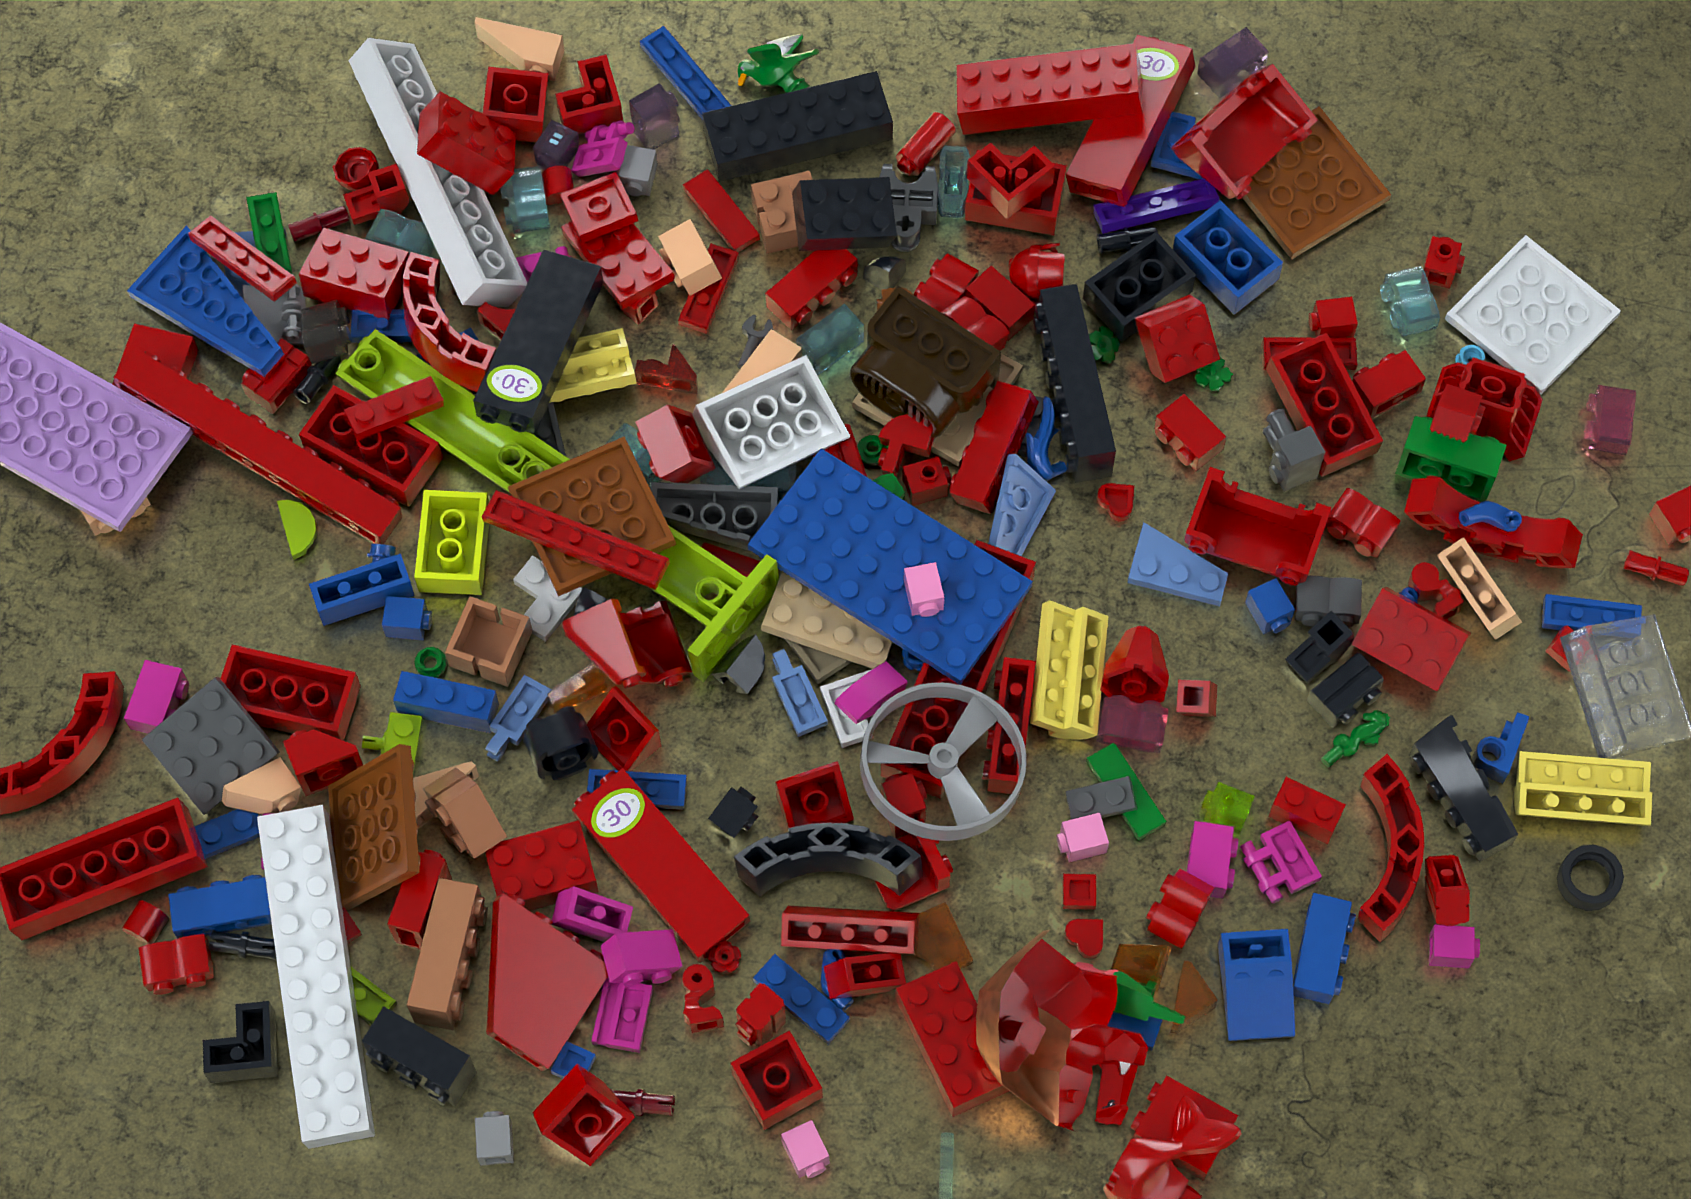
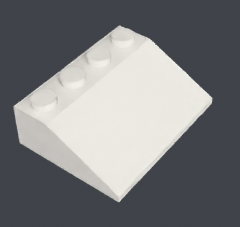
(770, 422)

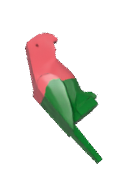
(1136, 998)

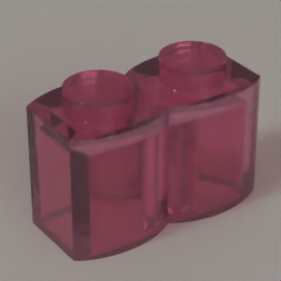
(1610, 419)
(1132, 724)

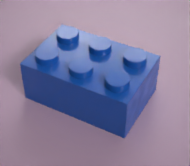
(1227, 257)

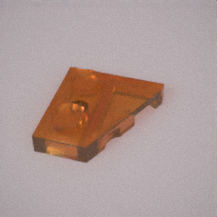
(580, 688)

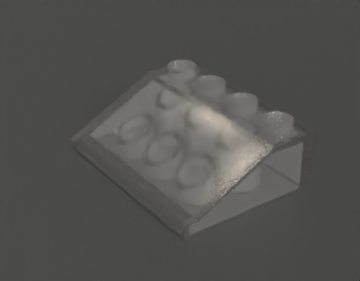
(1626, 686)

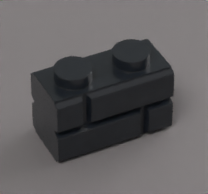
(1346, 690)

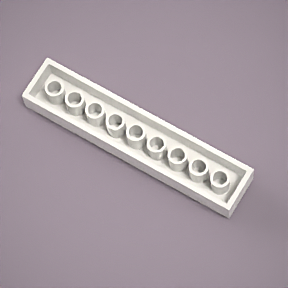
(450, 207)
(315, 977)

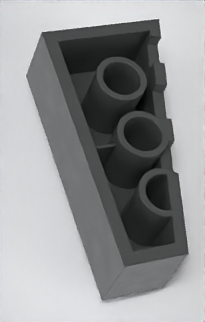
(716, 511)

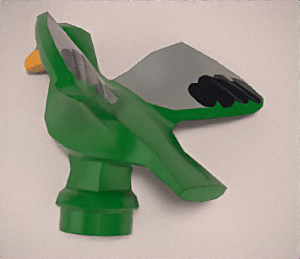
(775, 64)

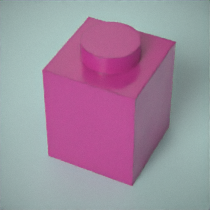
(1453, 946)

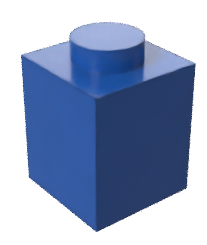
(1270, 607)
(406, 618)

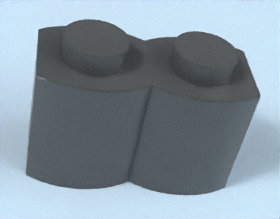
(1322, 594)

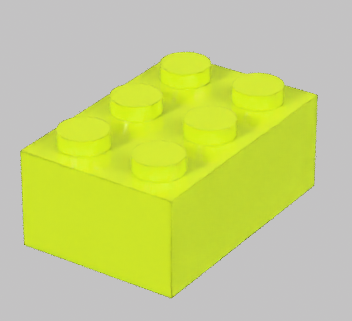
(452, 543)

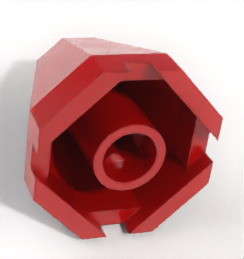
(1137, 667)

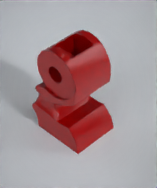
(1426, 582)
(699, 989)

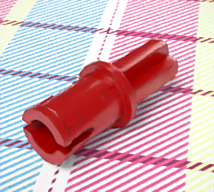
(1656, 568)

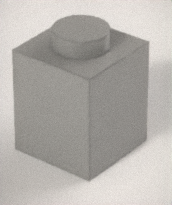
(638, 170)
(494, 1139)

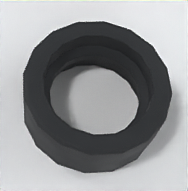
(1605, 859)

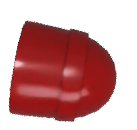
(1036, 269)

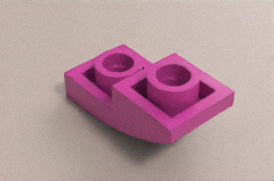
(870, 691)

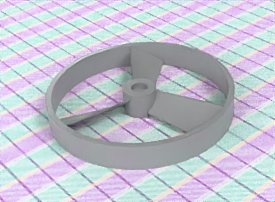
(968, 809)

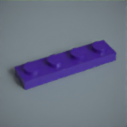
(1156, 205)

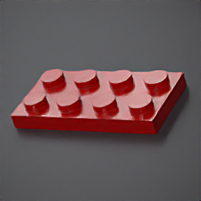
(627, 262)

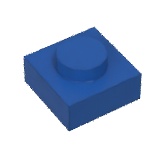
(569, 1057)

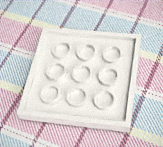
(1532, 314)

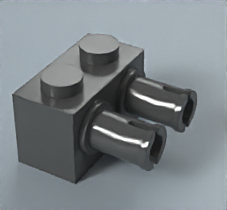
(1296, 453)

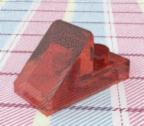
(674, 376)

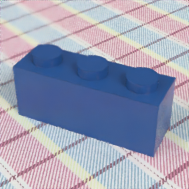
(361, 589)
(446, 701)
(220, 907)
(1323, 948)

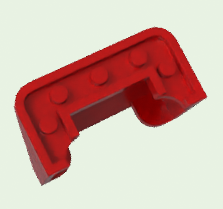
(1245, 132)
(1255, 530)
(632, 645)

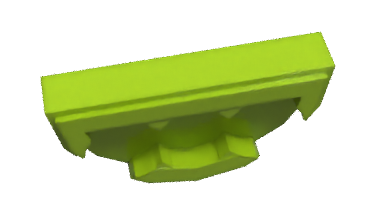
(298, 526)

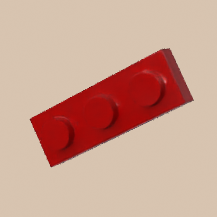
(393, 408)

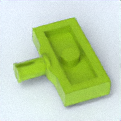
(401, 729)

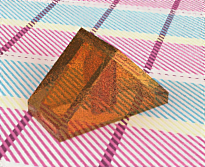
(1142, 962)
(1193, 997)

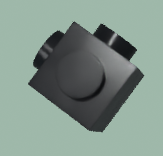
(735, 812)

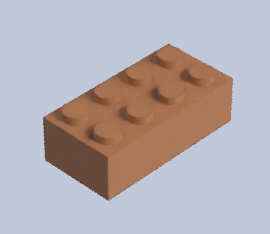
(446, 954)

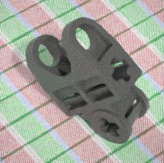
(912, 206)

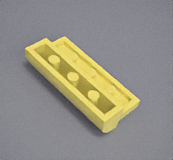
(596, 365)
(1069, 671)
(1583, 788)

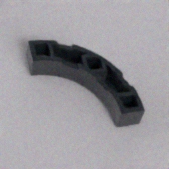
(828, 848)

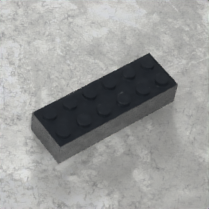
(797, 126)
(1075, 383)

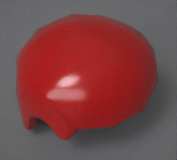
(353, 168)

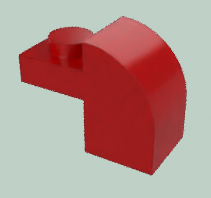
(385, 193)
(903, 435)

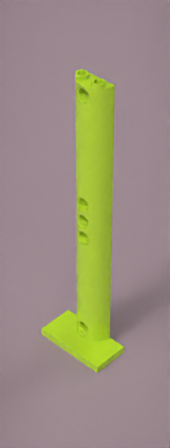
(491, 446)

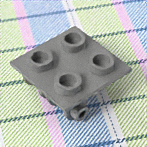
(279, 317)

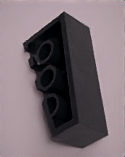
(1462, 791)

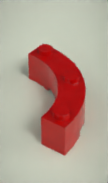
(446, 350)
(1548, 541)
(70, 751)
(1405, 845)

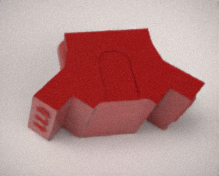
(1507, 399)

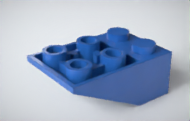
(1257, 984)

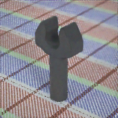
(754, 337)

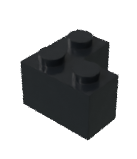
(248, 1054)

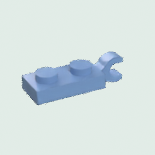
(797, 695)
(511, 721)

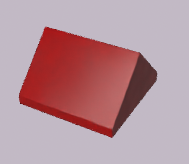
(623, 732)
(814, 797)

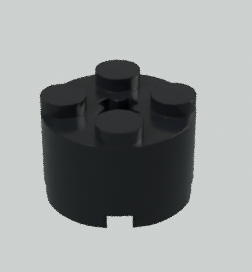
(560, 744)

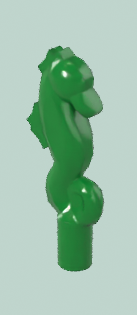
(1367, 733)

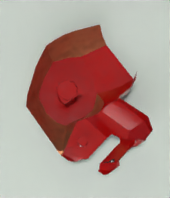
(1037, 1024)

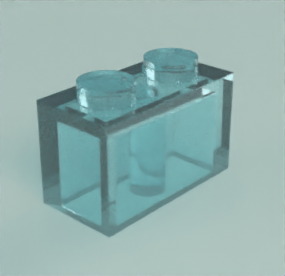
(831, 338)

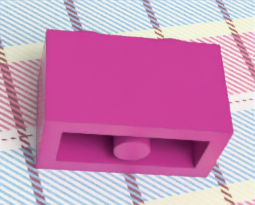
(155, 696)
(1210, 855)
(590, 914)
(641, 956)

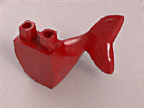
(1146, 1163)

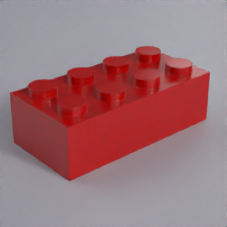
(1324, 397)
(391, 461)
(291, 692)
(943, 1024)

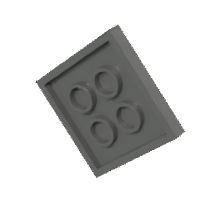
(210, 744)

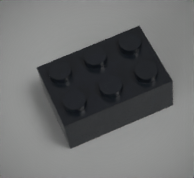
(844, 214)
(1137, 284)
(418, 1057)

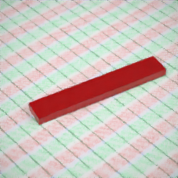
(576, 539)

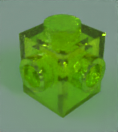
(1227, 806)

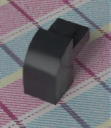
(1325, 646)

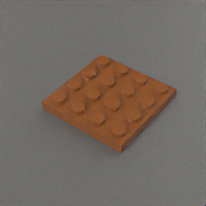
(1314, 188)
(601, 492)
(374, 826)

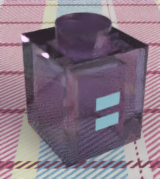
(555, 146)

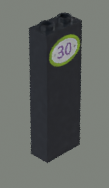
(538, 342)

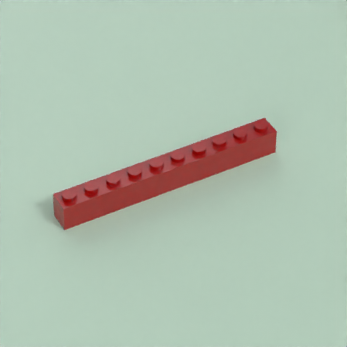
(260, 448)

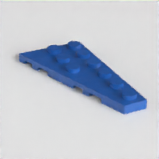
(199, 298)

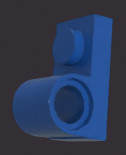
(1503, 748)

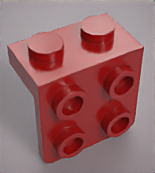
(934, 879)

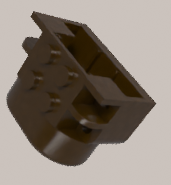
(923, 363)

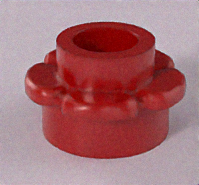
(721, 965)

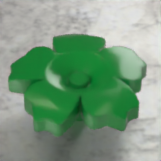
(1103, 344)
(1214, 375)

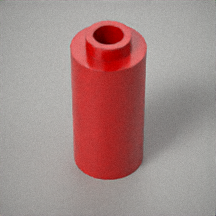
(925, 144)

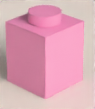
(924, 589)
(1083, 837)
(806, 1150)

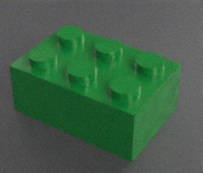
(1464, 466)

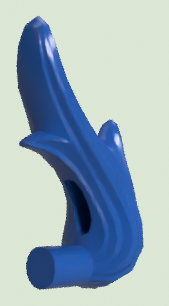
(1038, 445)

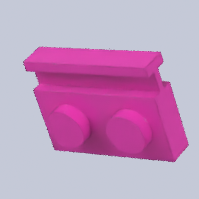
(622, 1016)

